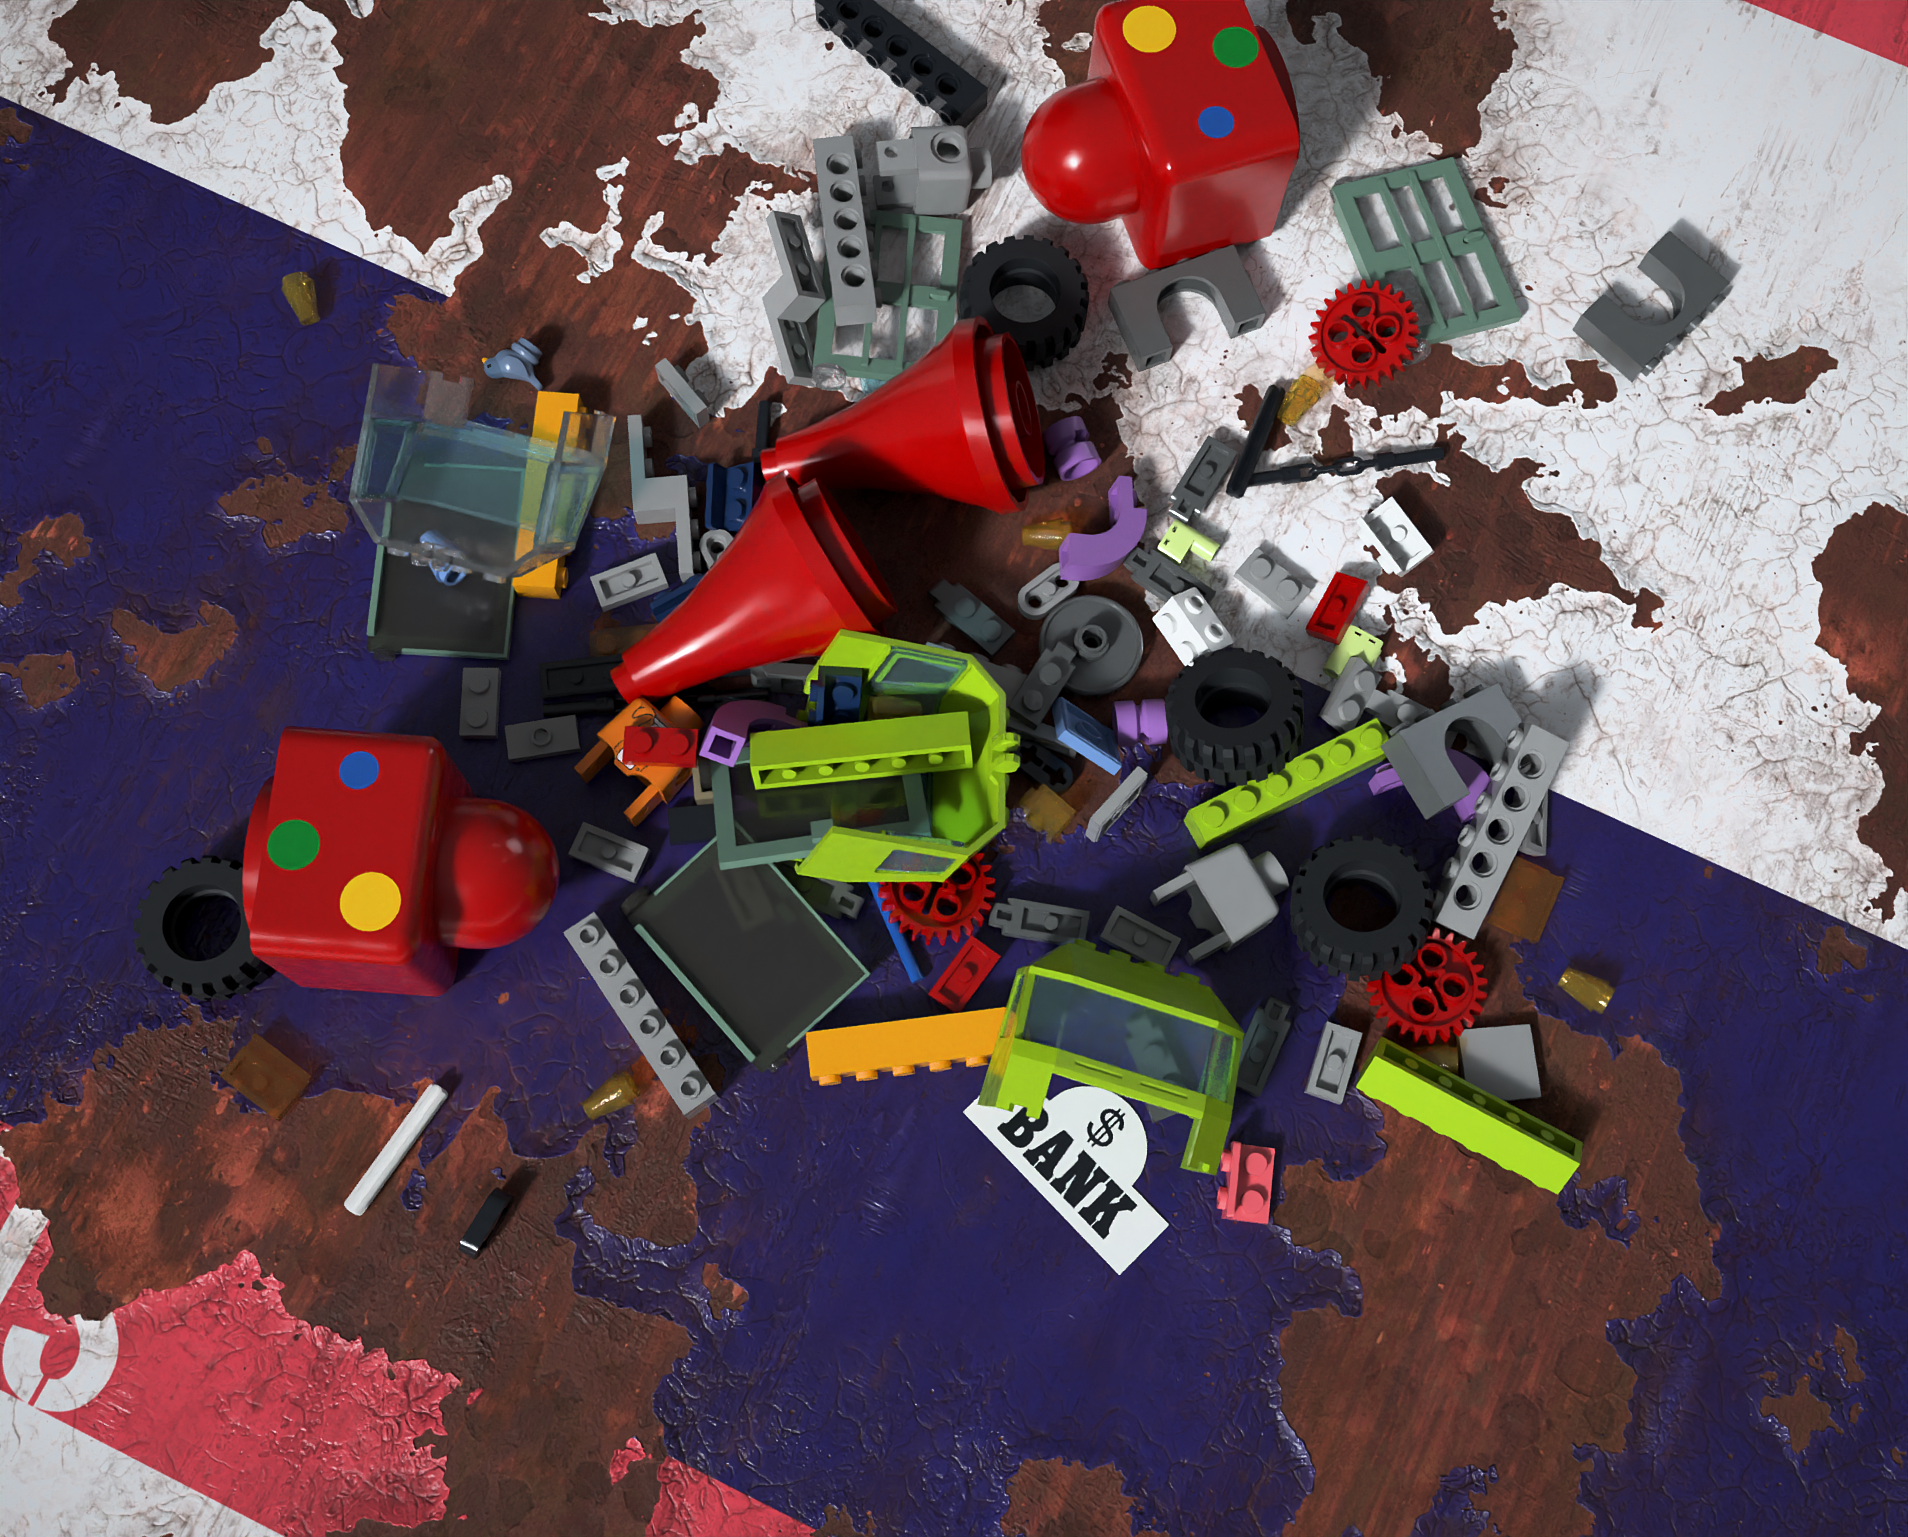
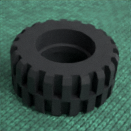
(1034, 265)
(1235, 752)
(1367, 865)
(164, 924)

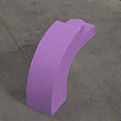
(1094, 556)
(734, 723)
(1469, 771)

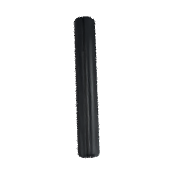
(1255, 441)

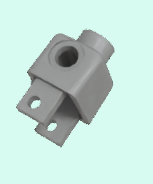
(931, 171)
(1227, 896)

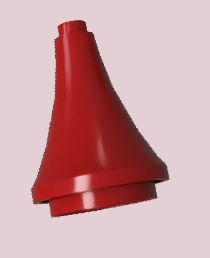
(944, 427)
(767, 599)

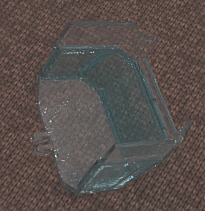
(467, 488)

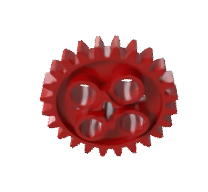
(1386, 312)
(966, 900)
(1454, 970)

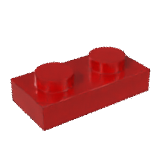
(1337, 608)
(660, 746)
(964, 975)

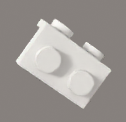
(1394, 537)
(1191, 626)

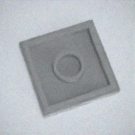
(1116, 804)
(1500, 1061)

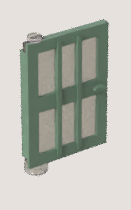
(1430, 243)
(918, 292)

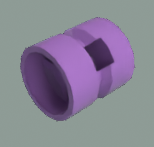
(1069, 444)
(1139, 722)

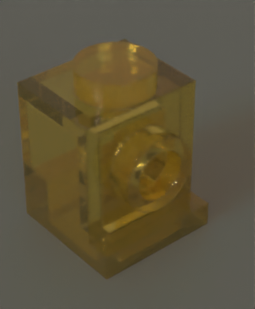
(1046, 812)

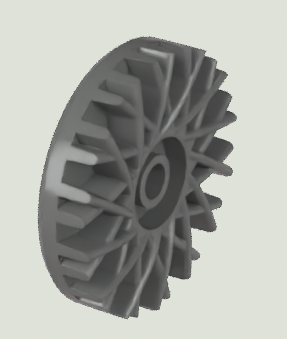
(1112, 631)

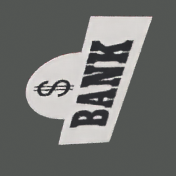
(1084, 1163)

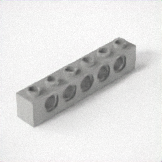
(845, 230)
(1514, 820)
(641, 1016)

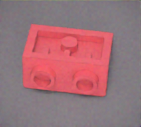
(1246, 1183)

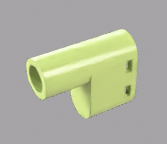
(1182, 539)
(1353, 646)

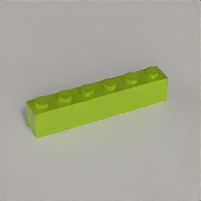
(860, 750)
(1296, 782)
(1470, 1115)

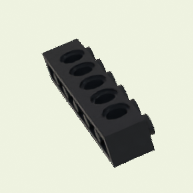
(918, 57)

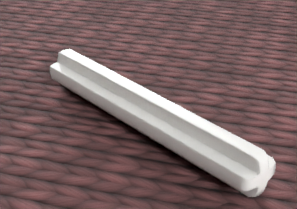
(395, 1149)

